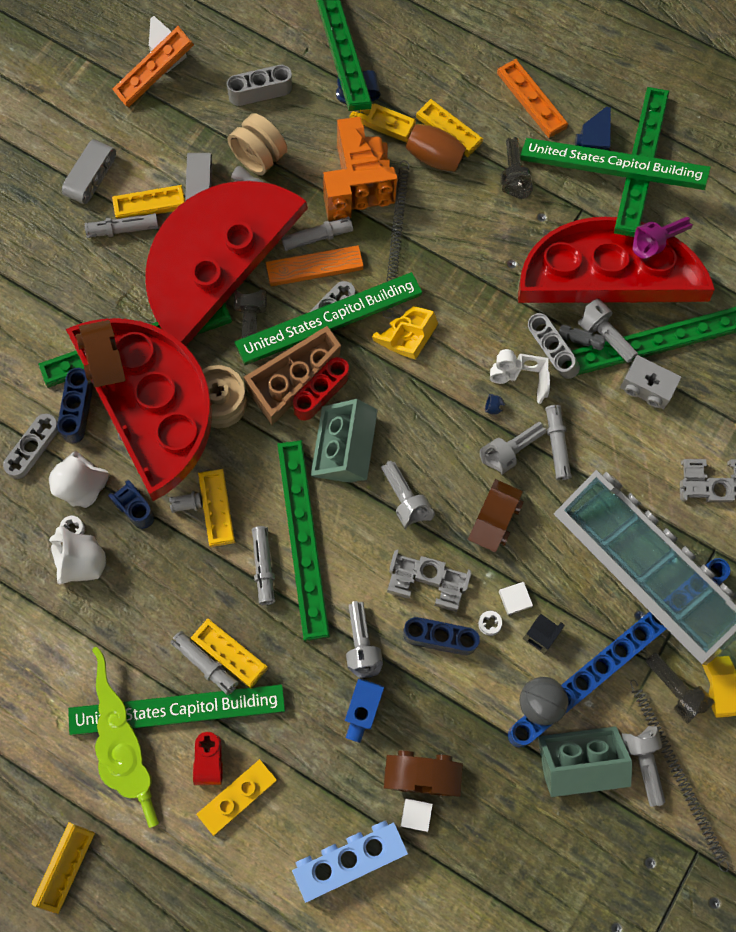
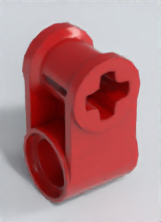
(208, 765)

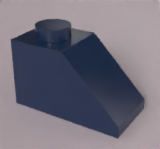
(596, 131)

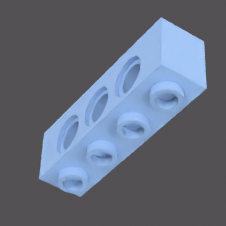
(392, 849)

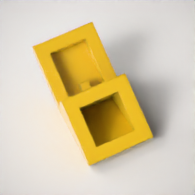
(722, 688)

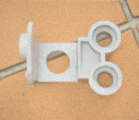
(509, 367)

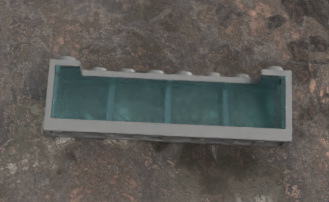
(652, 565)

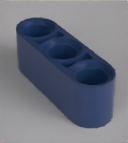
(78, 416)
(453, 632)

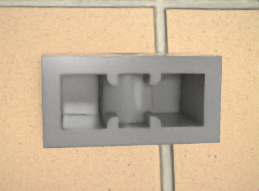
(662, 382)

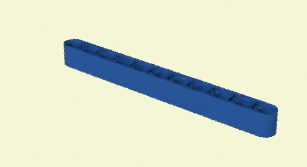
(610, 659)

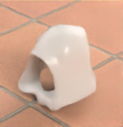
(77, 480)
(79, 557)

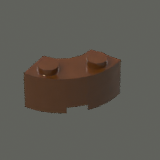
(101, 353)
(495, 516)
(423, 775)

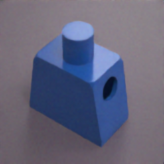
(368, 696)

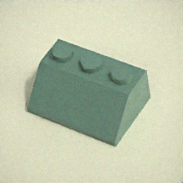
(344, 441)
(585, 761)

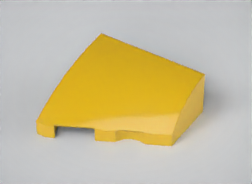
(409, 332)

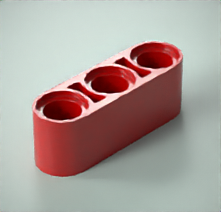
(322, 378)

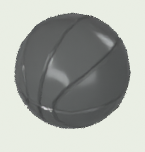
(543, 701)

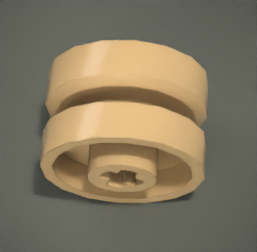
(257, 144)
(226, 395)

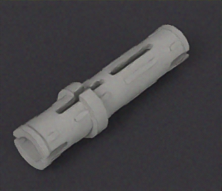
(124, 225)
(318, 233)
(558, 442)
(264, 575)
(212, 670)

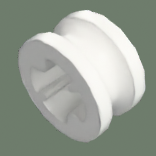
(73, 519)
(487, 615)

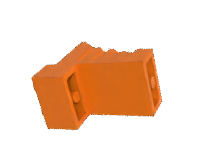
(365, 172)

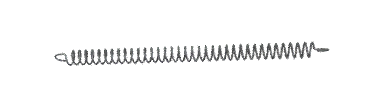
(392, 311)
(689, 798)

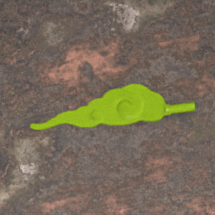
(119, 747)

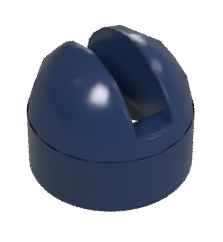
(493, 403)

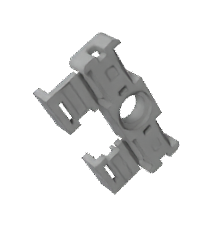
(698, 487)
(451, 580)

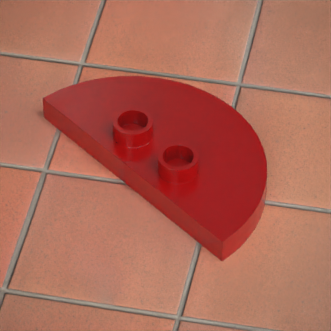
(212, 248)
(593, 263)
(160, 406)

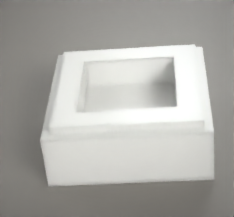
(515, 598)
(416, 815)

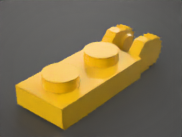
(386, 121)

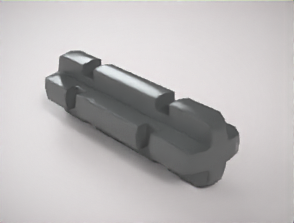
(582, 337)

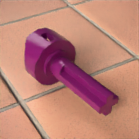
(653, 237)

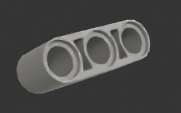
(270, 83)
(89, 171)
(198, 173)
(546, 338)

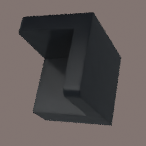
(543, 633)

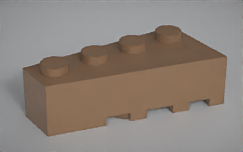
(284, 376)

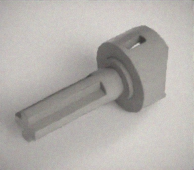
(598, 321)
(503, 453)
(412, 507)
(363, 654)
(644, 747)

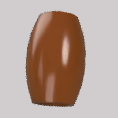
(435, 147)

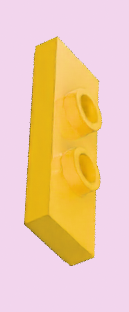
(437, 116)
(148, 202)
(216, 508)
(229, 653)
(236, 797)
(63, 868)

